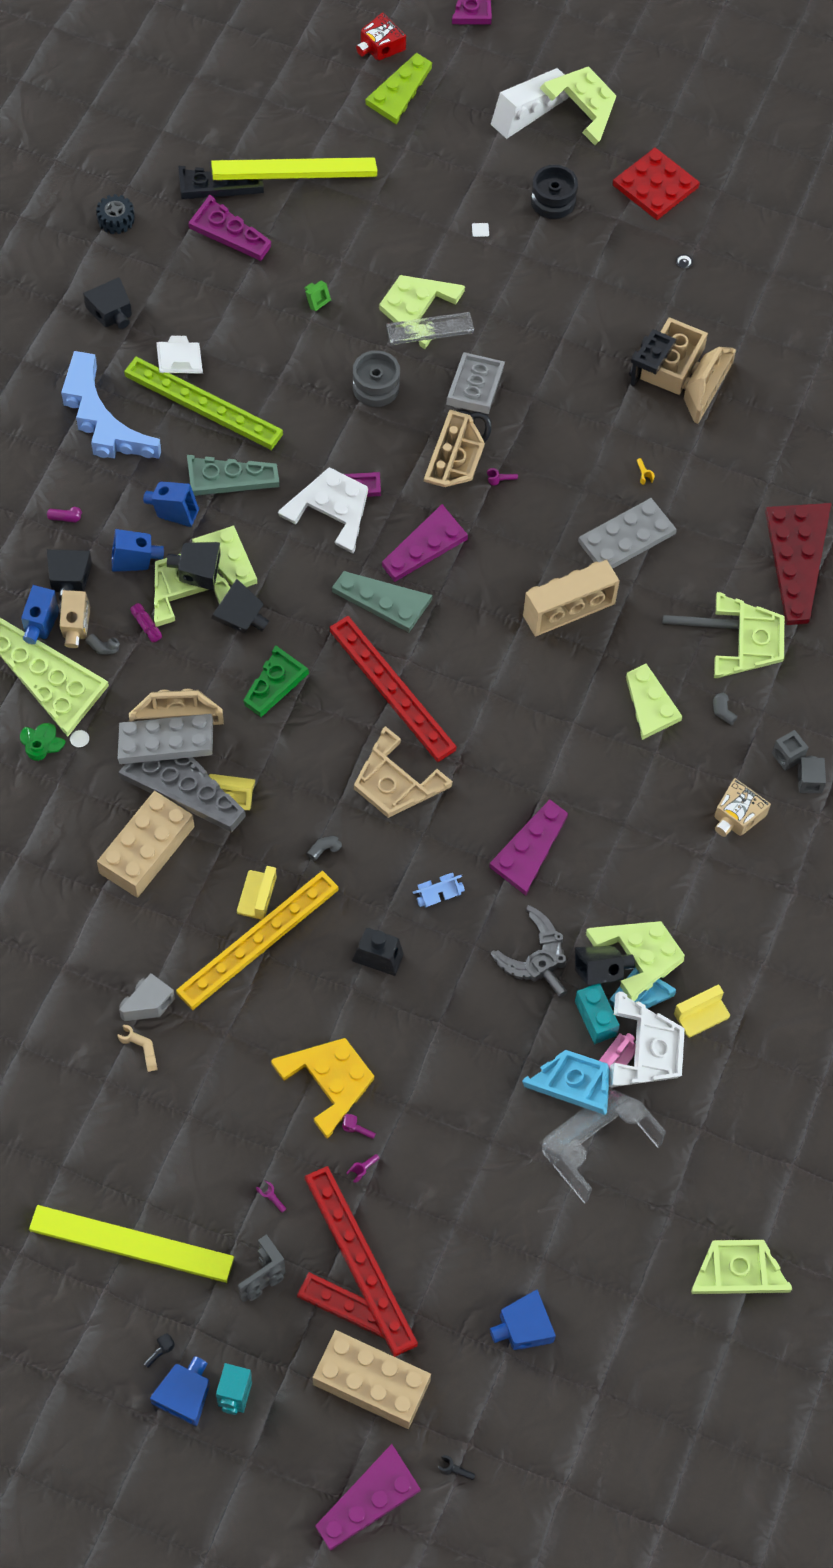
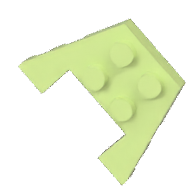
(589, 94)
(412, 296)
(170, 588)
(759, 637)
(652, 949)

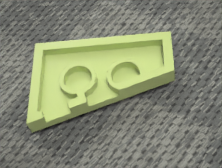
(652, 704)

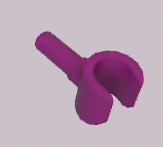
(495, 477)
(349, 1125)
(360, 1169)
(271, 1195)

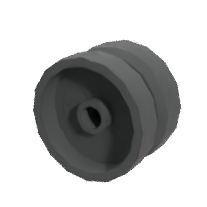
(376, 378)

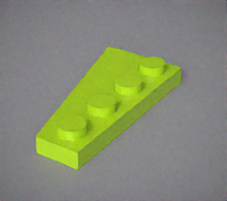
(395, 93)

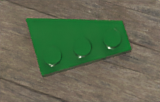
(276, 680)

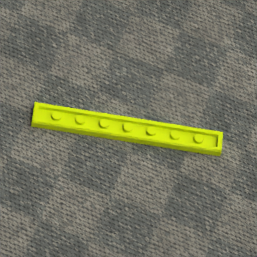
(293, 168)
(132, 1243)

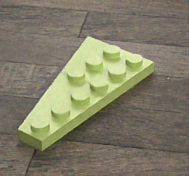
(53, 679)

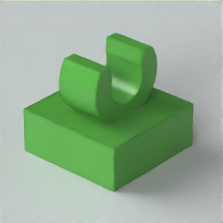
(317, 295)

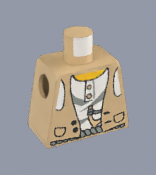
(74, 617)
(740, 809)

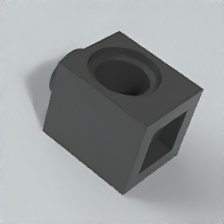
(789, 750)
(811, 774)

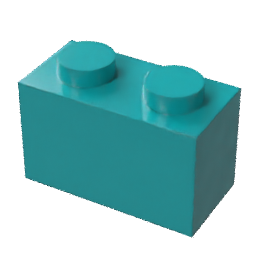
(597, 1013)
(234, 1389)

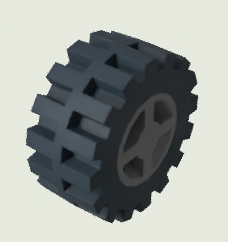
(115, 206)

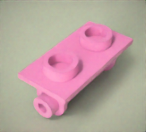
(620, 1051)

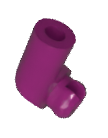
(72, 515)

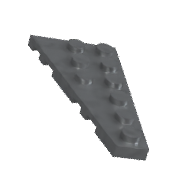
(187, 786)

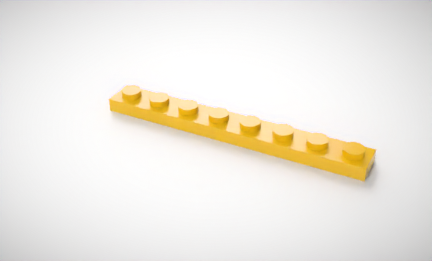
(257, 940)

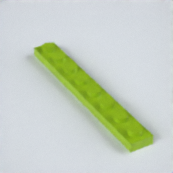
(204, 403)

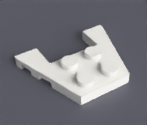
(335, 497)
(656, 1048)

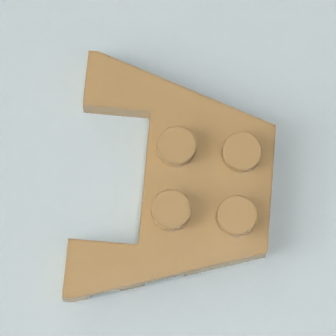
(388, 785)

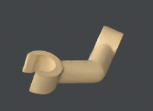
(142, 1041)

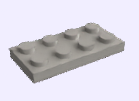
(475, 383)
(628, 534)
(165, 739)

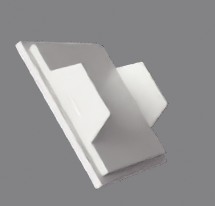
(179, 356)

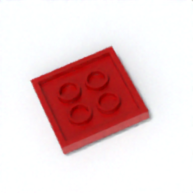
(656, 183)

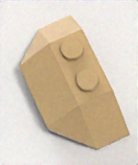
(706, 380)
(455, 452)
(176, 704)

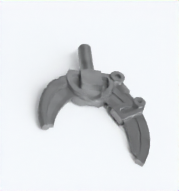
(541, 962)

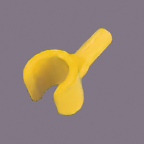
(645, 473)

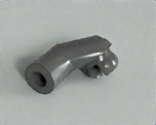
(103, 648)
(721, 708)
(322, 844)

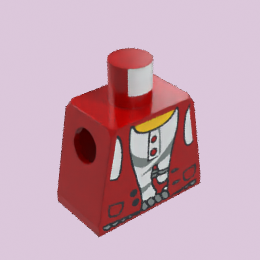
(381, 38)

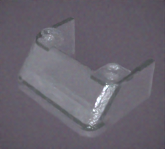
(564, 1143)

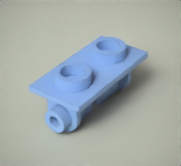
(448, 887)

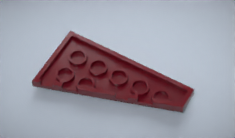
(797, 548)

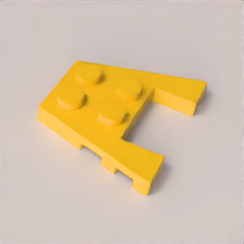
(336, 1071)

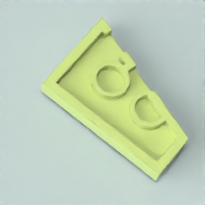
(233, 560)

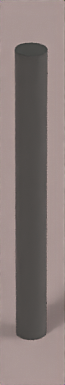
(702, 622)

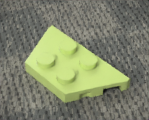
(740, 1268)

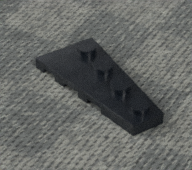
(200, 184)

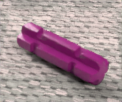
(146, 622)

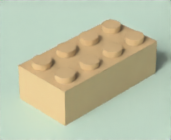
(570, 597)
(145, 844)
(371, 1379)

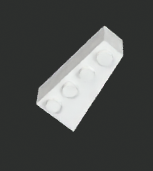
(524, 104)

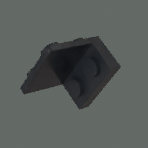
(651, 355)

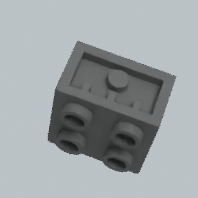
(270, 1274)

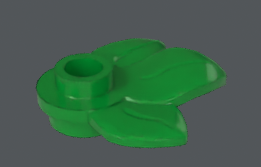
(41, 741)

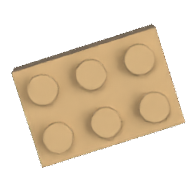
(682, 358)

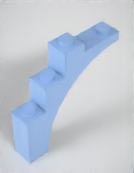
(109, 434)

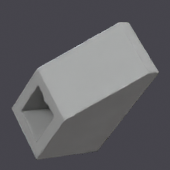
(147, 1001)

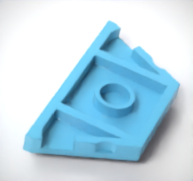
(574, 1080)

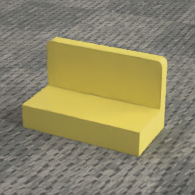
(238, 788)
(257, 893)
(702, 1011)

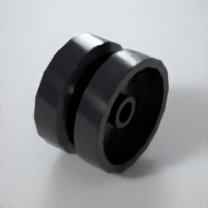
(554, 191)

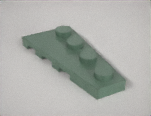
(219, 476)
(388, 601)

